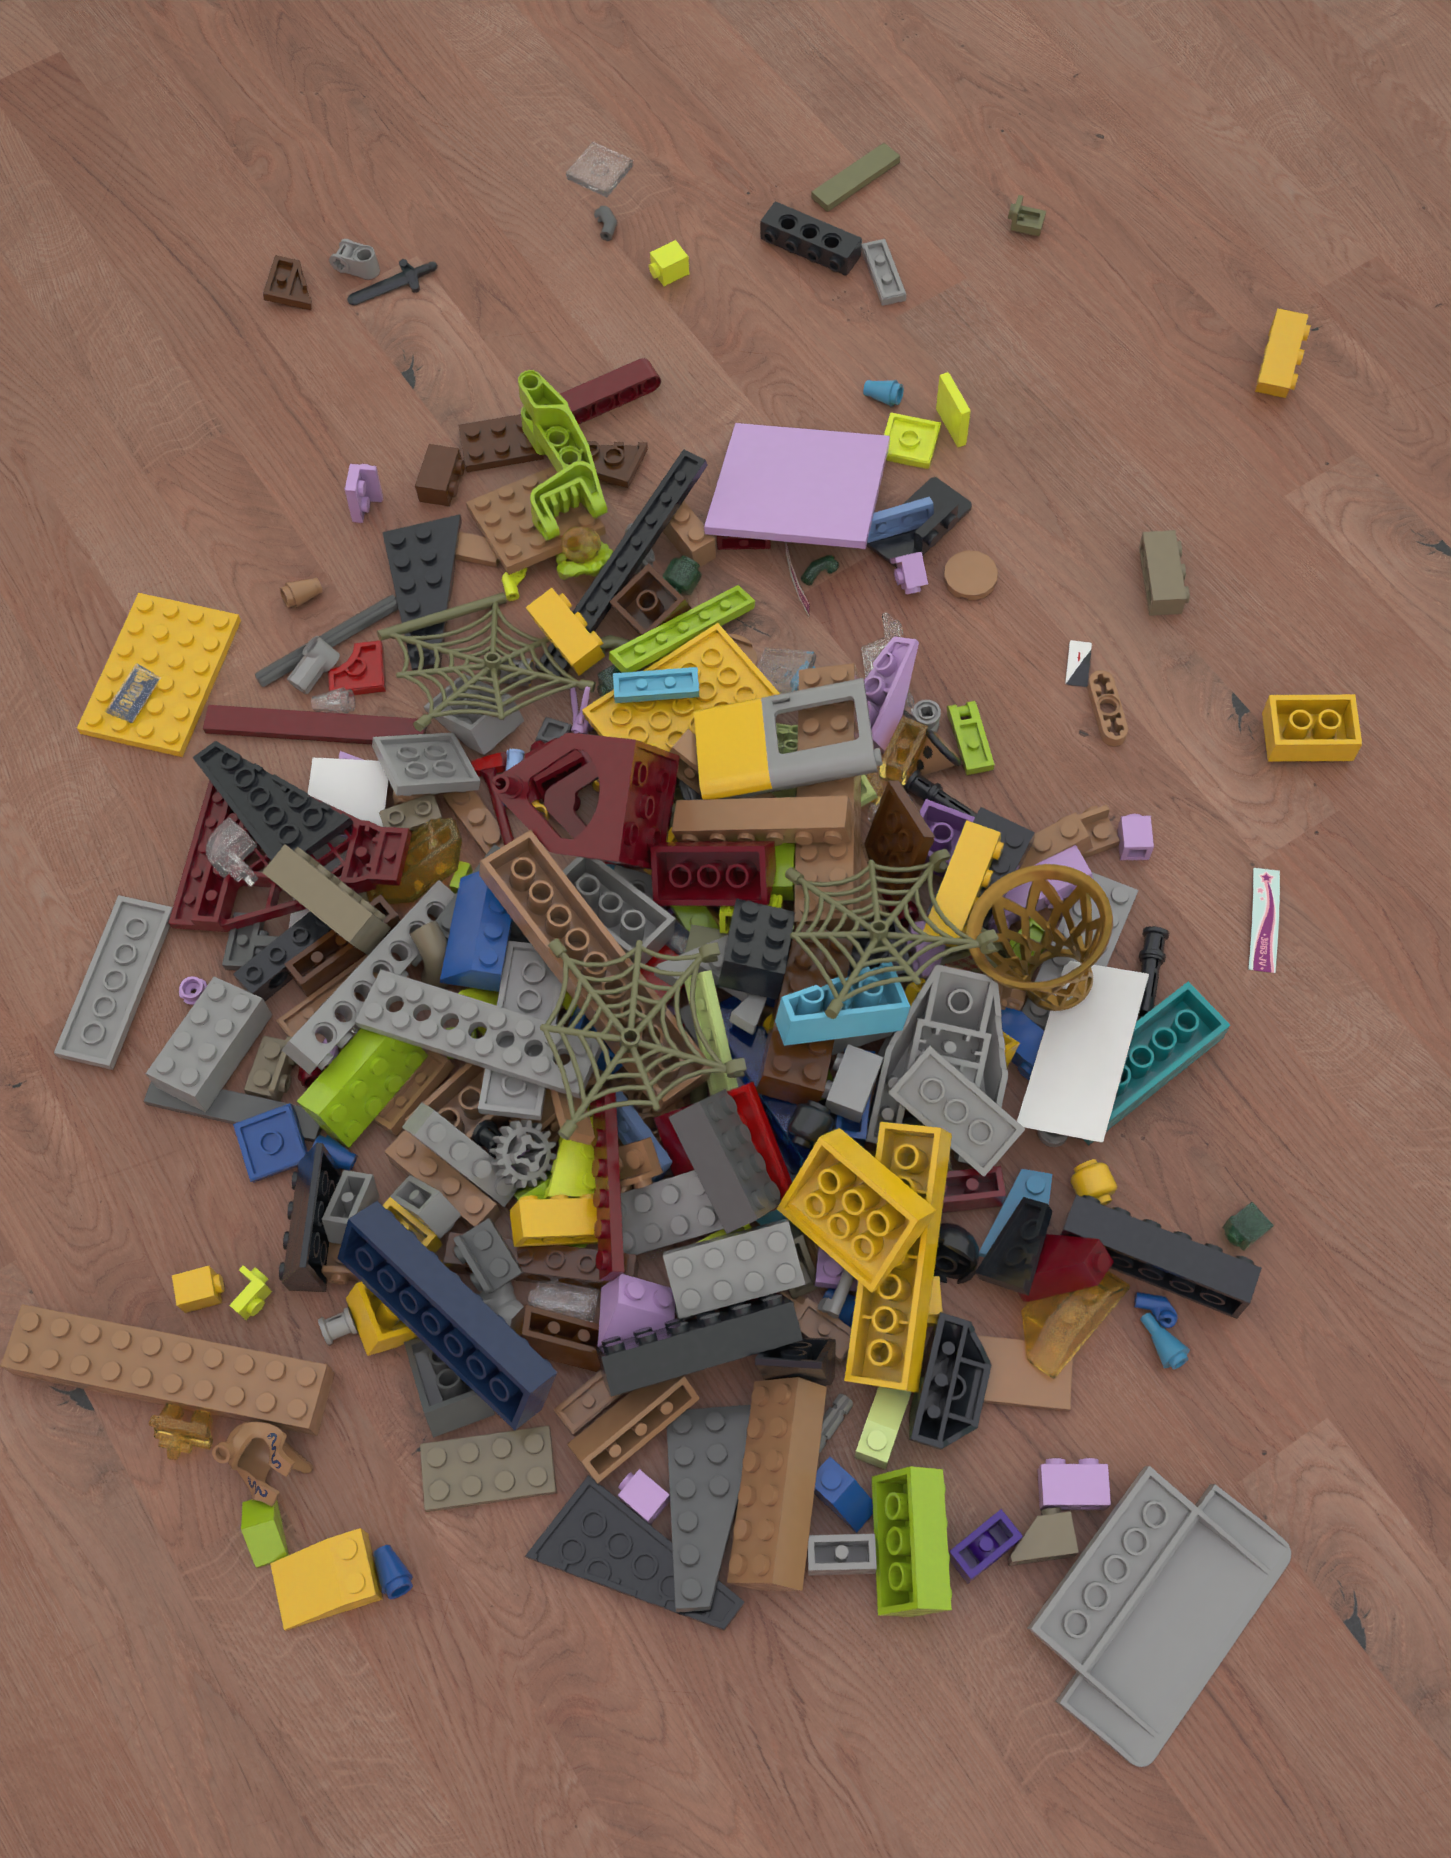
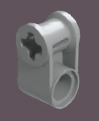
(355, 260)

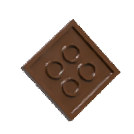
(898, 837)

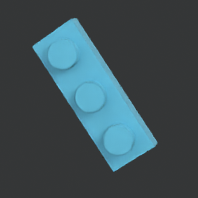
(656, 685)

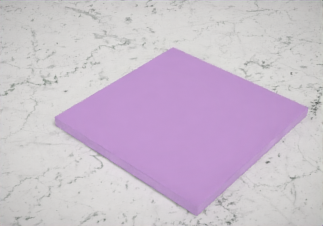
(798, 485)

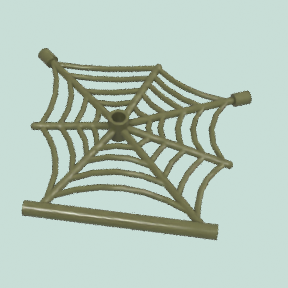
(490, 665)

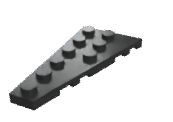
(704, 1485)

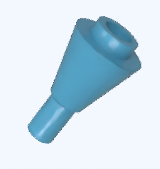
(1169, 1348)

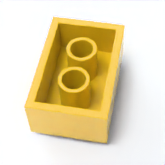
(1311, 728)

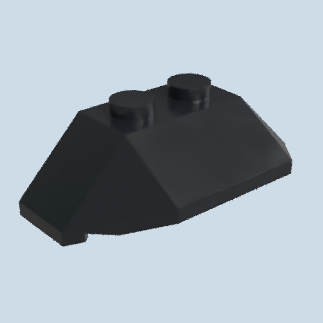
(950, 1384)

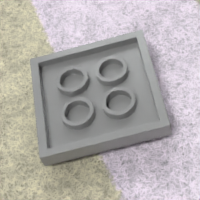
(425, 764)

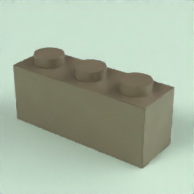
(1163, 573)

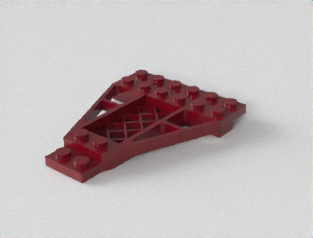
(207, 899)

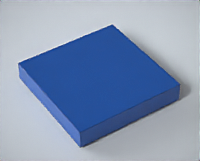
(271, 1142)

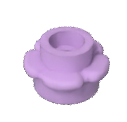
(188, 985)

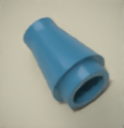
(885, 391)

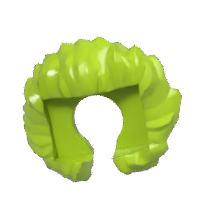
(571, 569)

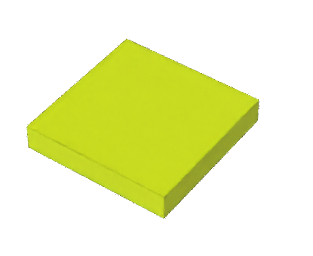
(953, 409)
(911, 440)

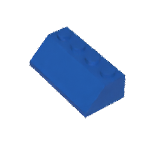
(476, 937)

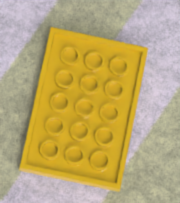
(183, 648)
(723, 679)

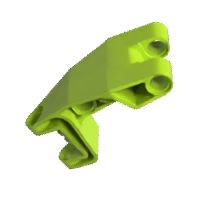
(556, 433)

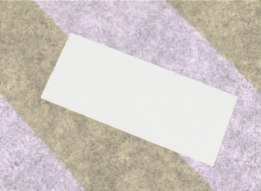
(350, 786)
(1084, 1057)

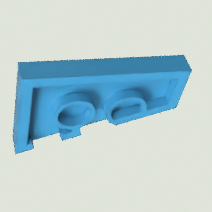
(1028, 1184)

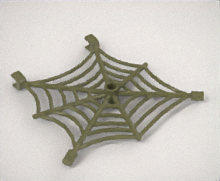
(878, 929)
(707, 954)

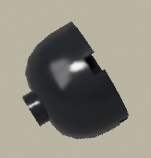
(956, 1254)

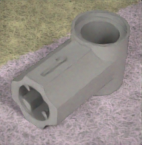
(317, 659)

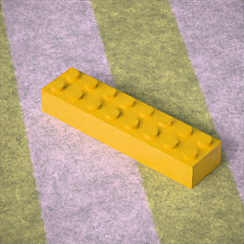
(893, 1320)

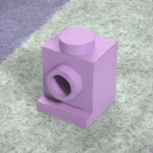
(910, 572)

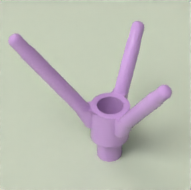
(580, 724)

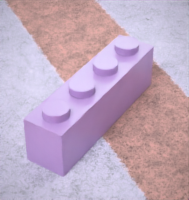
(1070, 857)

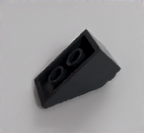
(807, 1359)

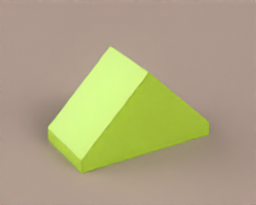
(263, 1532)

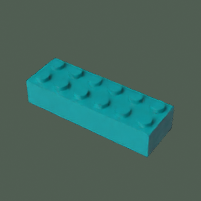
(1164, 1046)

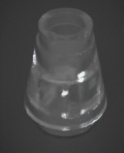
(334, 701)

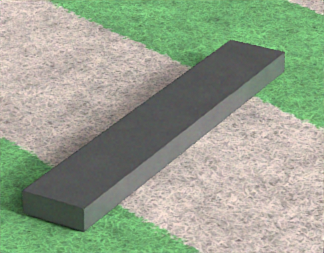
(231, 1108)

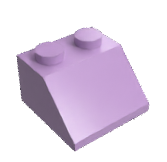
(633, 1305)

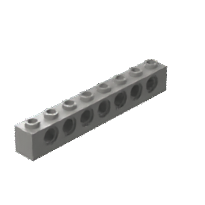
(304, 1046)

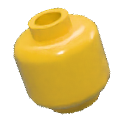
(1094, 1180)

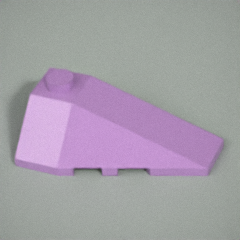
(888, 688)

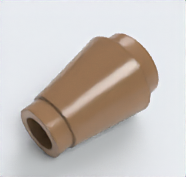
(300, 591)

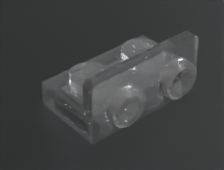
(565, 1299)

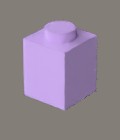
(1135, 837)
(643, 1496)

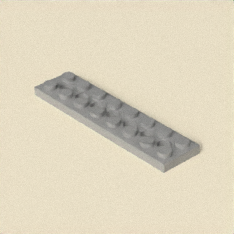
(471, 1015)

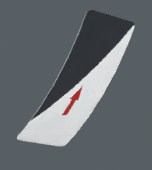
(1078, 663)

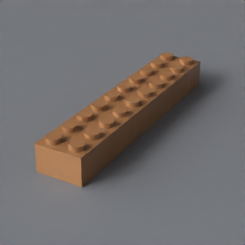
(825, 861)
(550, 908)
(168, 1369)

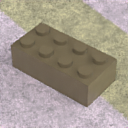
(328, 898)

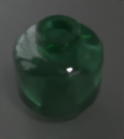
(683, 574)

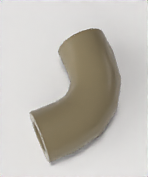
(432, 948)

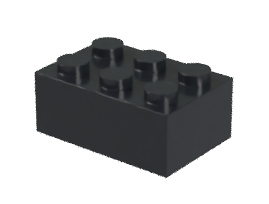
(756, 949)

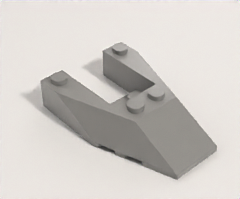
(961, 1021)

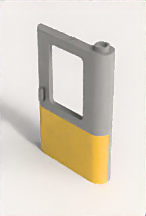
(741, 750)

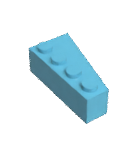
(874, 1011)

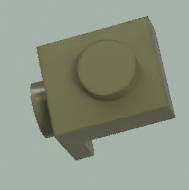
(1026, 219)

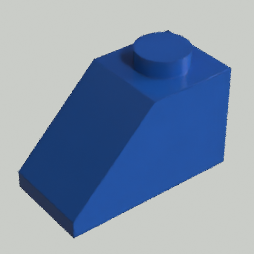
(843, 1495)

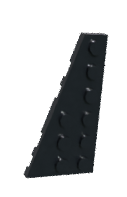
(423, 575)
(269, 805)
(619, 1550)

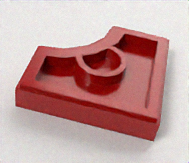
(362, 671)

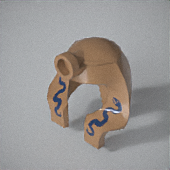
(252, 1452)

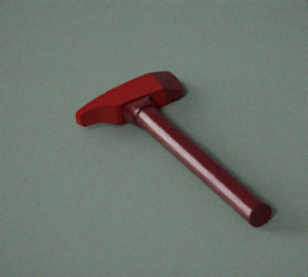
(488, 769)

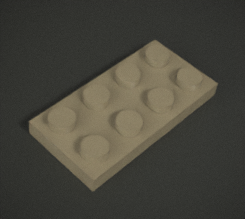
(487, 1468)

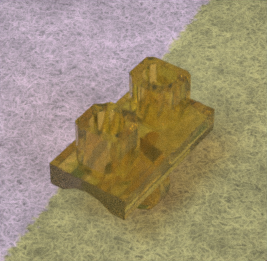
(180, 1435)

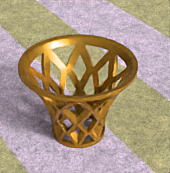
(1080, 978)

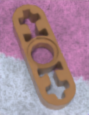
(1104, 719)

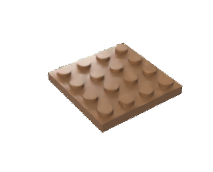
(508, 525)

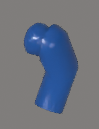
(1159, 1306)

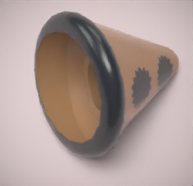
(936, 755)

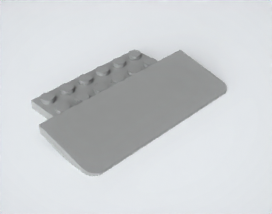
(1156, 1609)

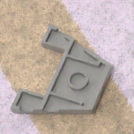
(746, 1014)

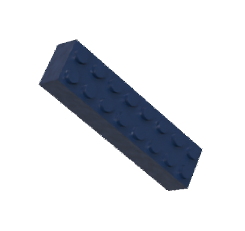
(446, 1315)

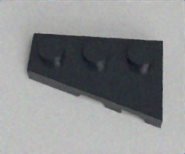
(1018, 1247)

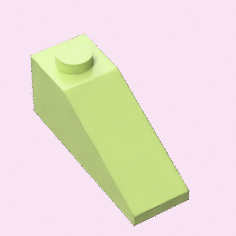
(882, 1426)

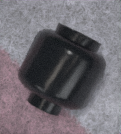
(809, 1123)

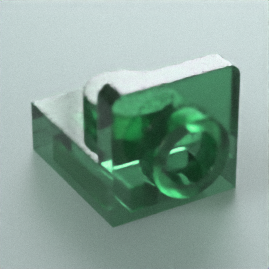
(1247, 1226)

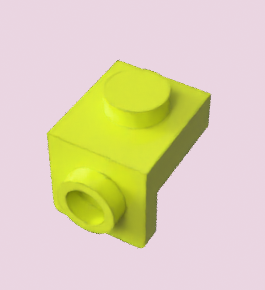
(252, 1298)

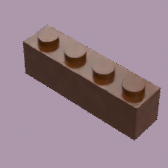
(331, 954)

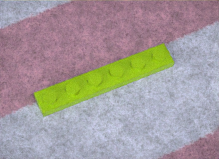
(681, 629)

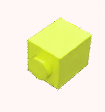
(669, 263)

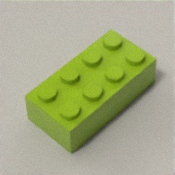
(360, 1084)
(911, 1542)

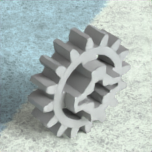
(514, 1143)

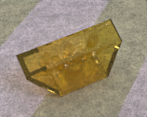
(430, 858)
(1064, 1322)

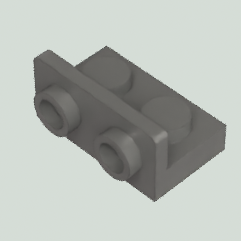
(487, 1257)

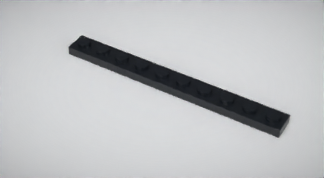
(634, 547)

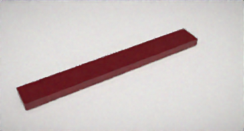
(304, 724)

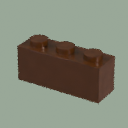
(559, 1336)

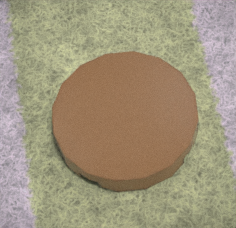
(970, 575)

